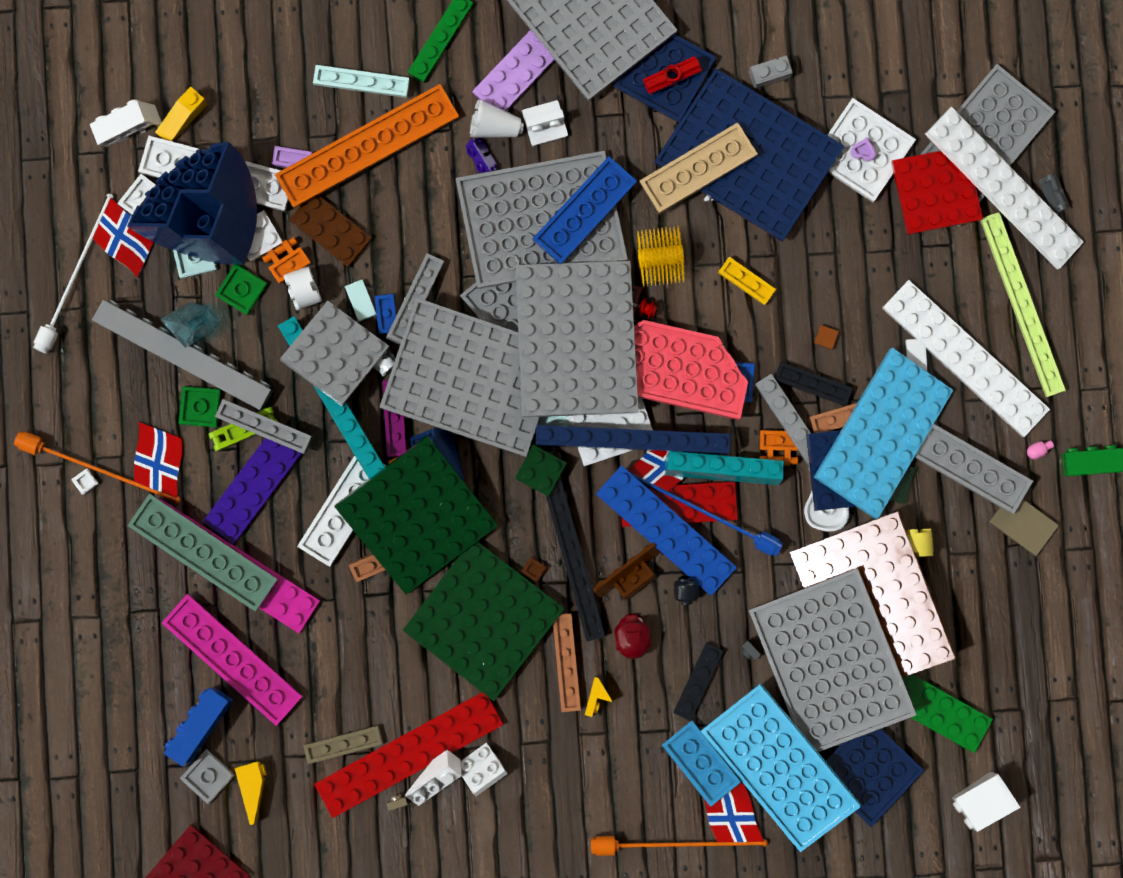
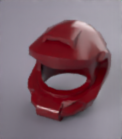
(632, 637)

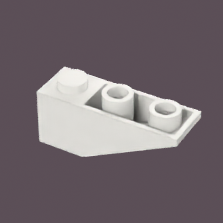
(437, 776)

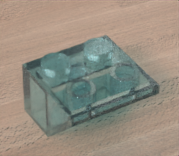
(191, 323)

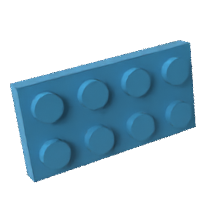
(701, 763)

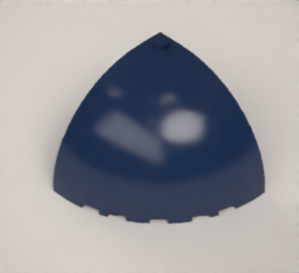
(202, 207)

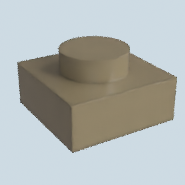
(397, 802)

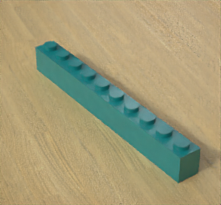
(341, 415)

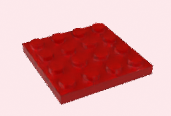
(934, 193)

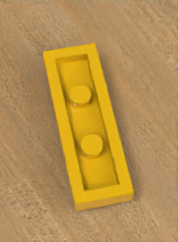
(746, 281)

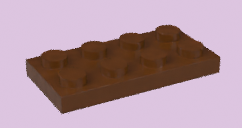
(330, 230)

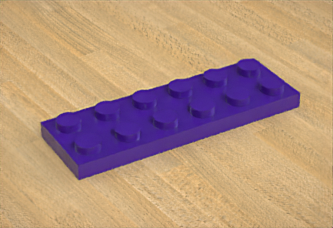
(251, 489)

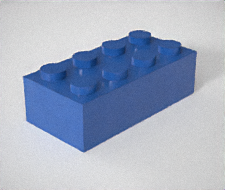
(198, 726)

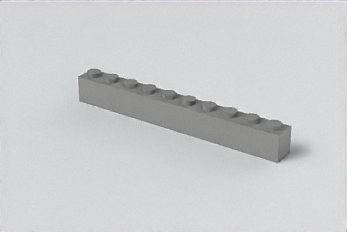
(189, 359)

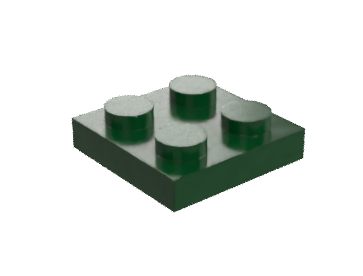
(540, 470)

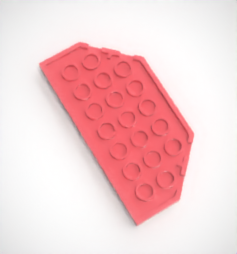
(687, 370)

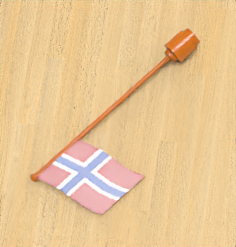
(155, 460)
(729, 819)

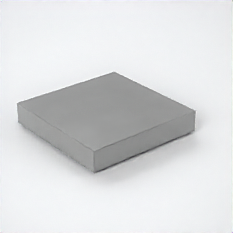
(207, 776)

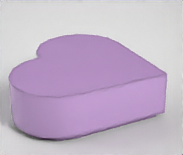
(863, 150)

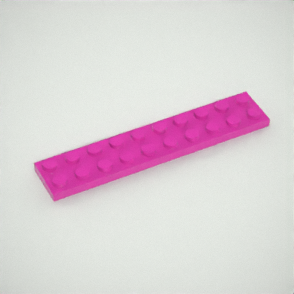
(285, 600)

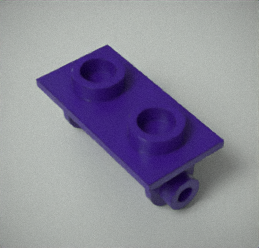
(476, 150)

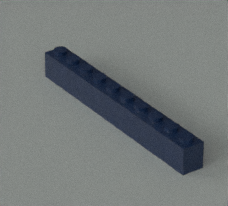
(632, 439)

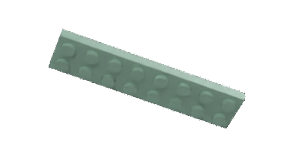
(202, 552)

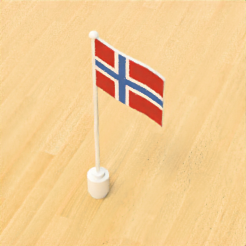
(118, 242)

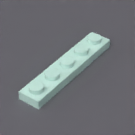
(361, 81)

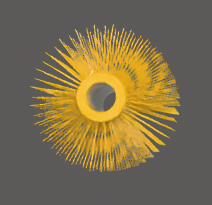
(661, 256)

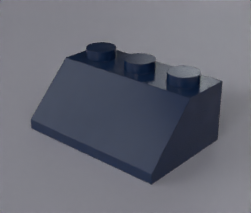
(445, 443)

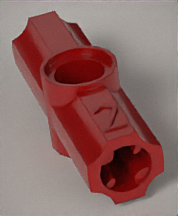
(683, 71)

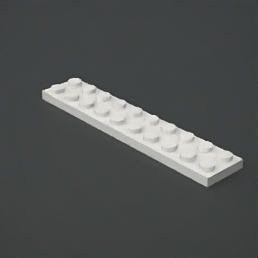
(1004, 188)
(966, 358)

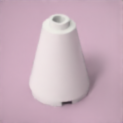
(494, 122)

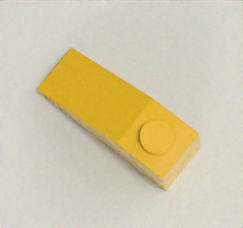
(181, 115)
(251, 784)

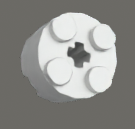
(302, 288)

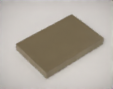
(1025, 527)

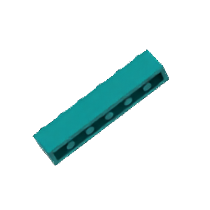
(723, 468)

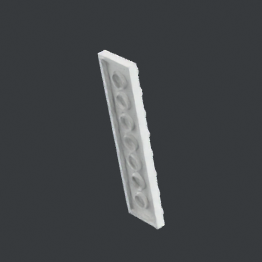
(162, 155)

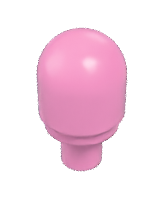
(1039, 449)

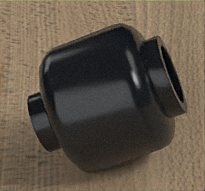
(686, 590)

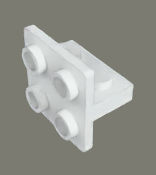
(545, 123)

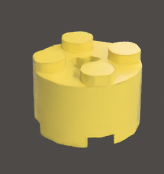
(921, 542)

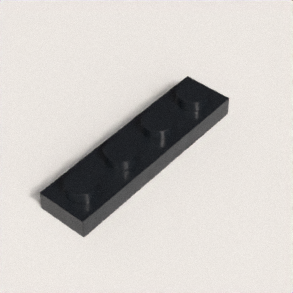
(813, 384)
(698, 681)

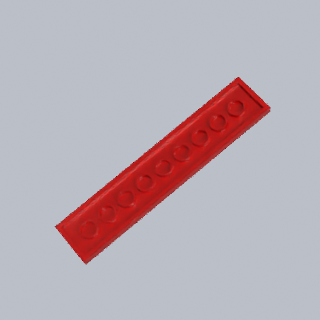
(408, 754)

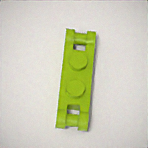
(234, 433)

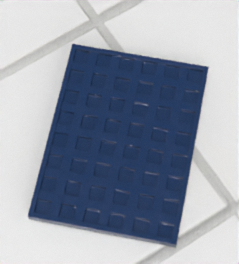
(790, 152)

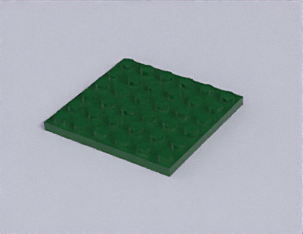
(416, 515)
(483, 620)

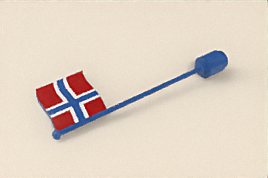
(651, 471)

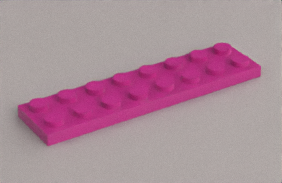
(232, 659)

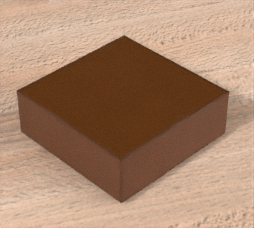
(533, 569)

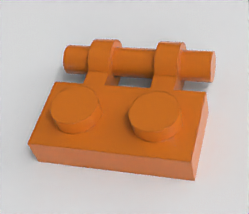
(292, 262)
(777, 441)

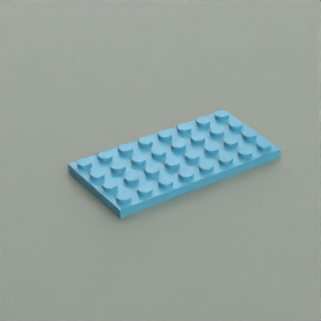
(883, 433)
(780, 767)

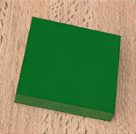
(241, 289)
(199, 406)

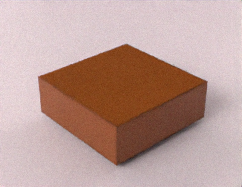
(826, 337)

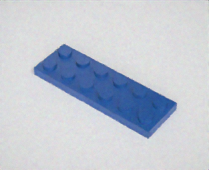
(584, 210)

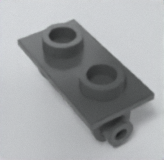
(1054, 193)

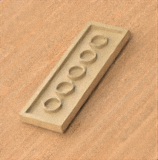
(698, 168)

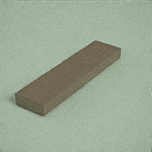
(343, 744)

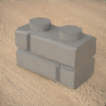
(770, 72)

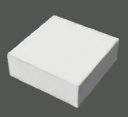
(85, 481)

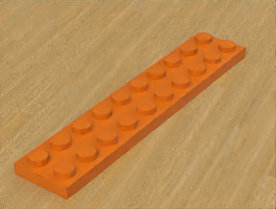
(366, 146)

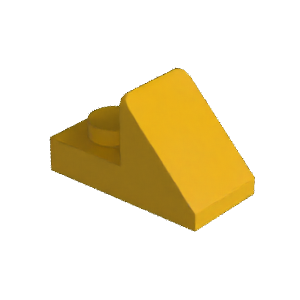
(597, 691)

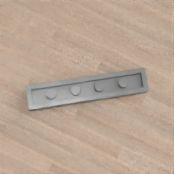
(419, 289)
(785, 413)
(263, 426)

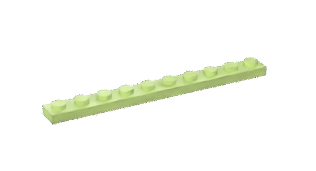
(1022, 305)

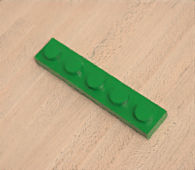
(440, 39)

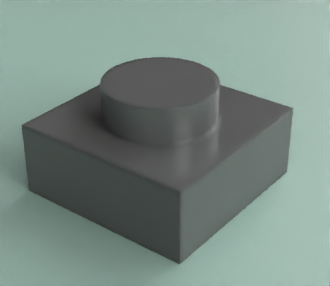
(749, 651)

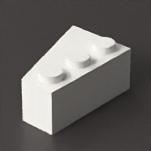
(124, 122)

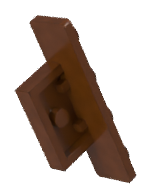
(630, 576)

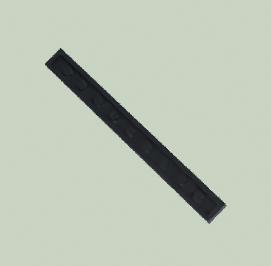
(574, 562)

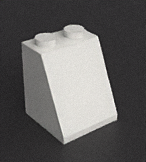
(985, 802)

